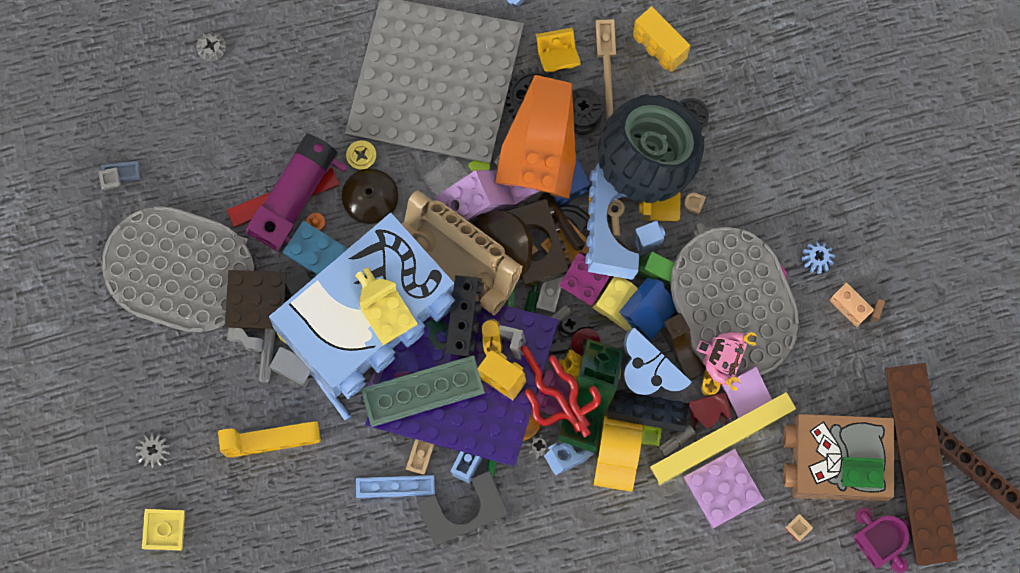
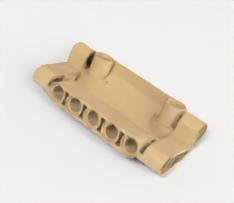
(462, 249)

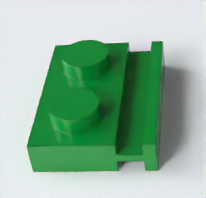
(862, 472)

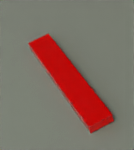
(244, 212)

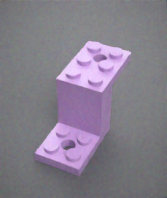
(480, 194)

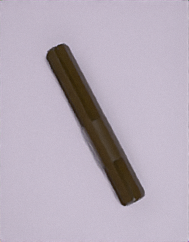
(564, 223)

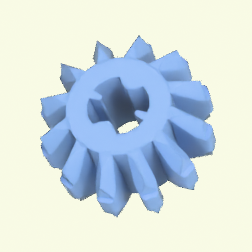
(819, 265)

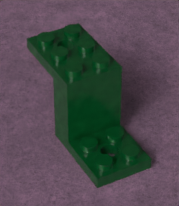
(603, 376)

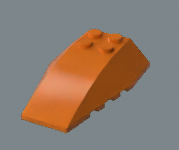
(541, 140)

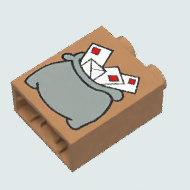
(818, 452)

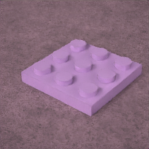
(723, 488)

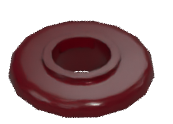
(579, 336)

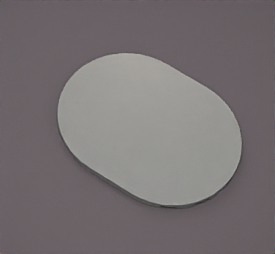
(173, 267)
(736, 284)

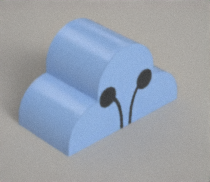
(648, 367)

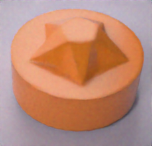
(316, 220)

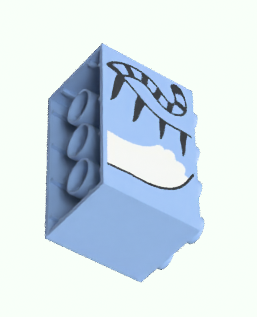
(325, 316)

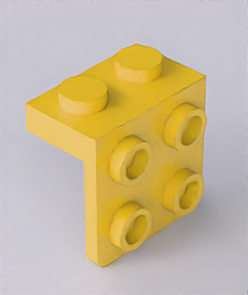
(557, 50)
(661, 211)

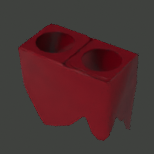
(710, 409)

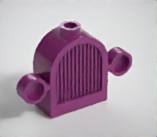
(882, 539)

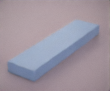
(395, 486)

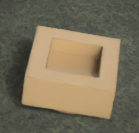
(798, 528)

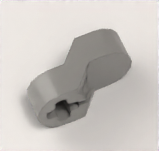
(250, 343)

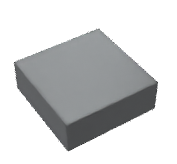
(109, 178)

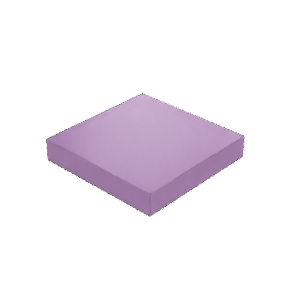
(750, 393)

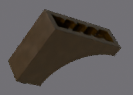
(678, 338)

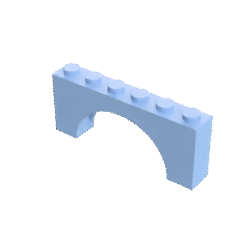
(605, 253)

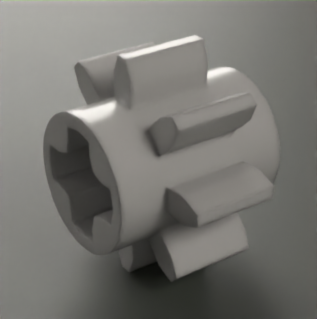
(535, 442)

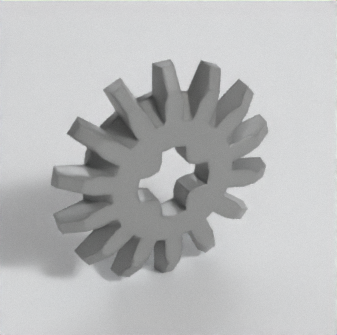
(156, 457)

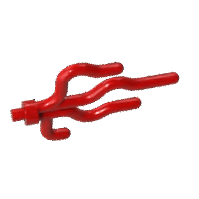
(571, 412)

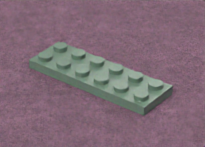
(422, 391)

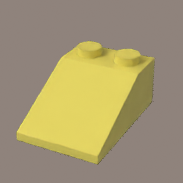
(613, 298)

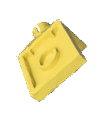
(384, 307)

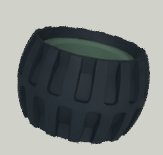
(650, 148)

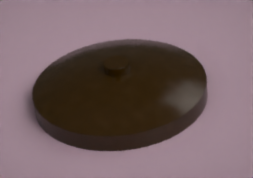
(508, 232)

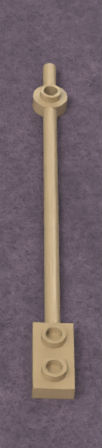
(606, 49)

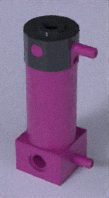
(293, 191)

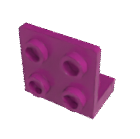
(581, 282)
(548, 403)

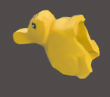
(571, 363)

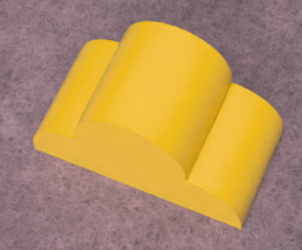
(618, 454)

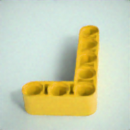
(236, 444)

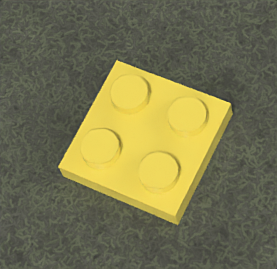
(163, 529)

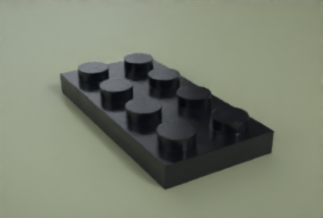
(648, 411)

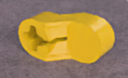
(489, 329)
(708, 386)

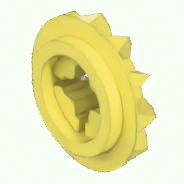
(361, 146)

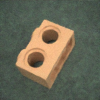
(851, 304)

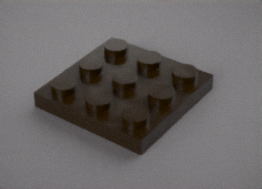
(253, 298)

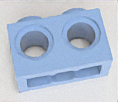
(569, 455)

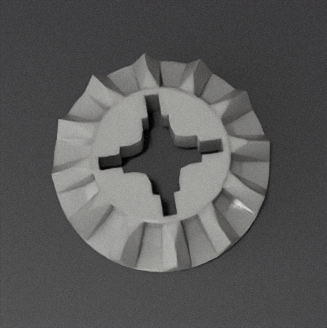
(208, 54)

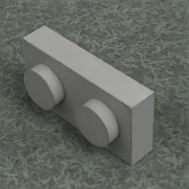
(549, 295)

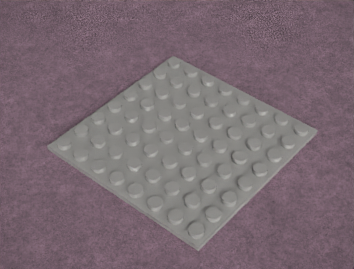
(435, 79)

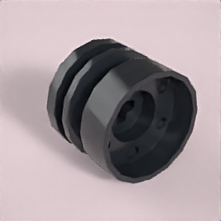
(589, 119)

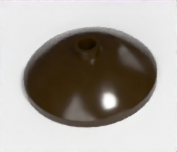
(373, 207)

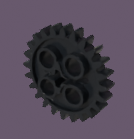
(518, 88)

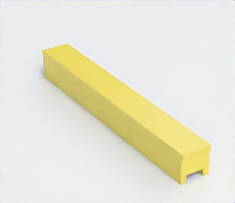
(723, 438)

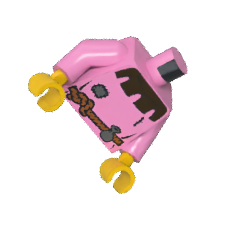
(725, 355)

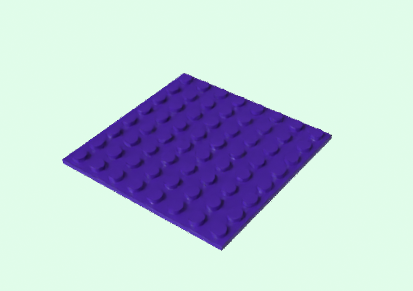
(482, 424)

